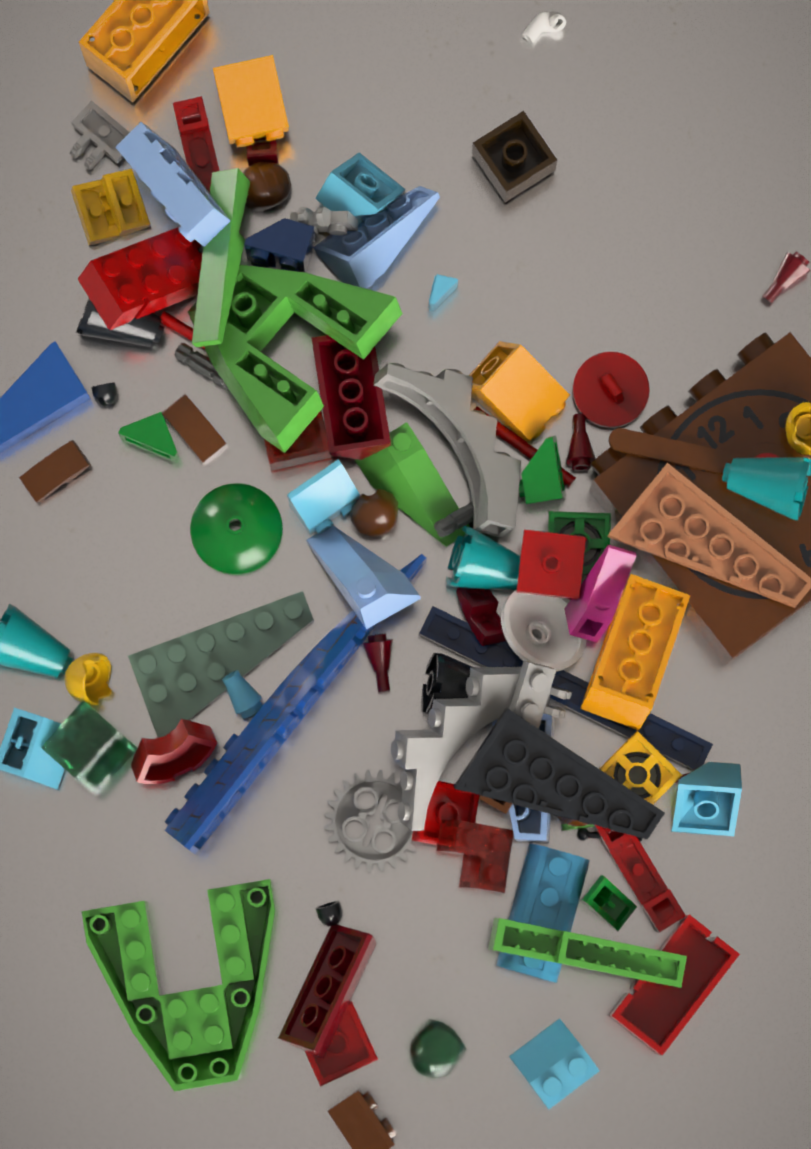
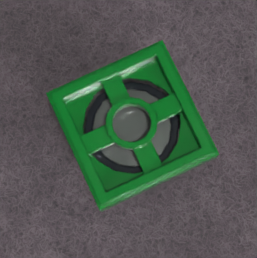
(579, 525)

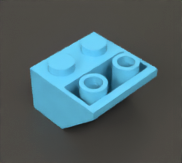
(22, 750)

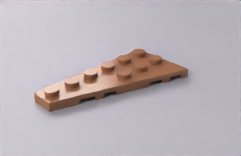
(695, 531)

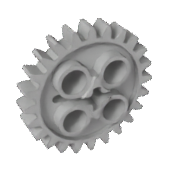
(348, 810)

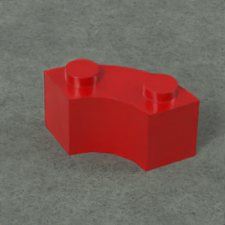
(173, 754)

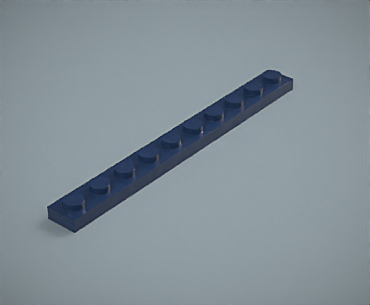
(664, 736)

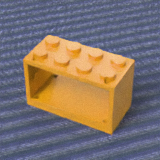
(139, 39)
(635, 652)

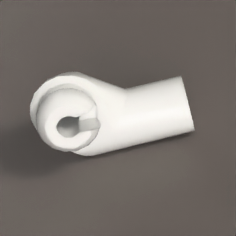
(543, 23)

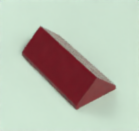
(352, 404)
(328, 989)

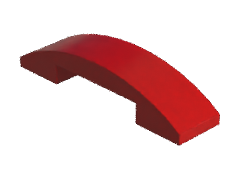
(196, 139)
(642, 878)

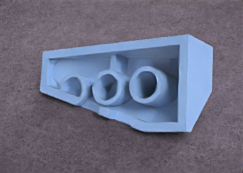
(367, 253)
(364, 579)

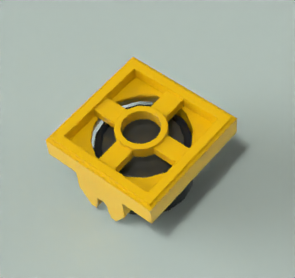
(639, 770)

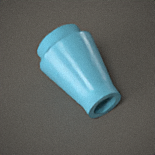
(243, 696)

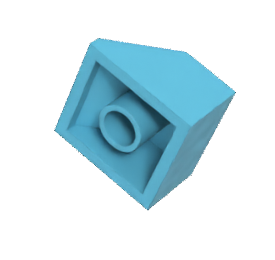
(324, 498)
(554, 1063)

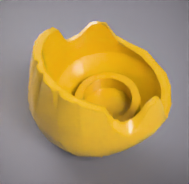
(799, 428)
(88, 678)

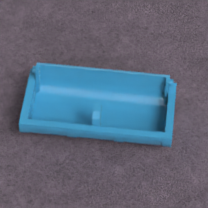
(545, 898)

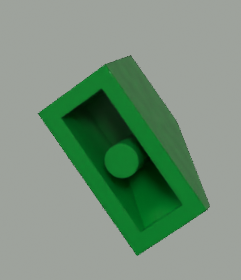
(543, 475)

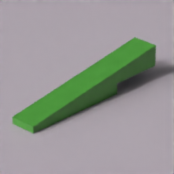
(220, 259)
(587, 952)

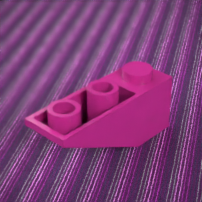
(600, 594)

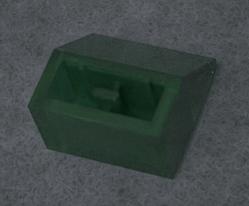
(89, 748)

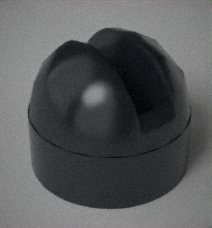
(105, 393)
(329, 913)

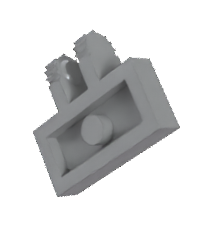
(100, 130)
(326, 220)
(533, 691)

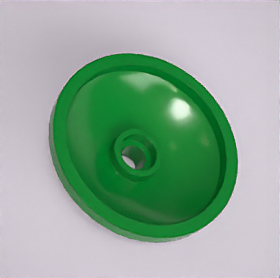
(238, 550)

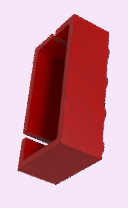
(153, 270)
(661, 1011)

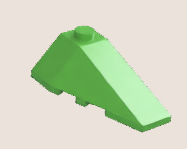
(413, 481)

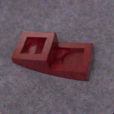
(480, 612)

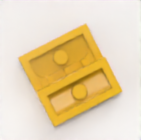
(110, 207)

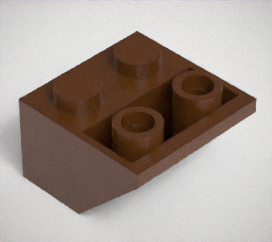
(360, 1123)

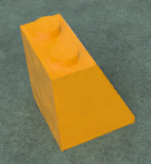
(251, 101)
(517, 390)

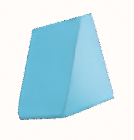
(441, 290)

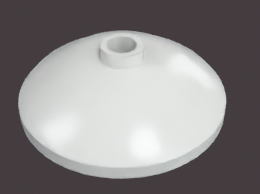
(544, 618)

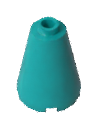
(771, 482)
(482, 563)
(29, 646)

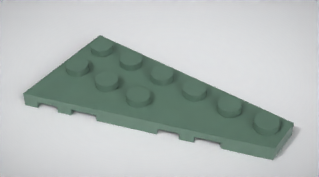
(188, 670)

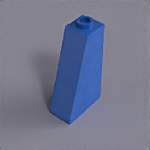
(39, 397)

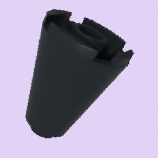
(138, 331)
(445, 680)

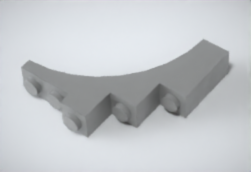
(472, 434)
(452, 723)

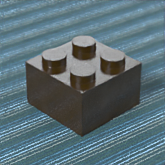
(514, 156)

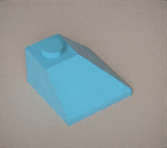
(358, 188)
(708, 800)

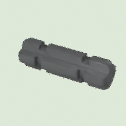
(198, 362)
(455, 520)

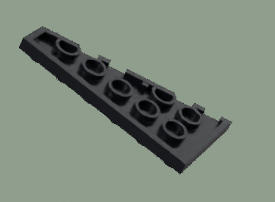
(539, 773)

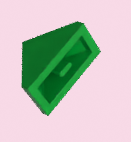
(151, 434)
(608, 902)

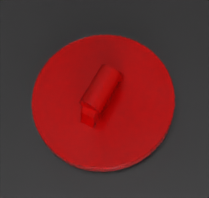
(611, 389)

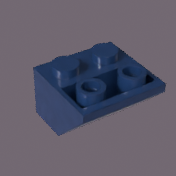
(282, 246)

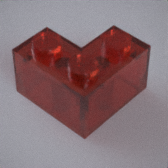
(307, 448)
(483, 850)

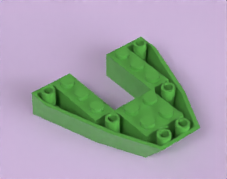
(260, 305)
(201, 1032)

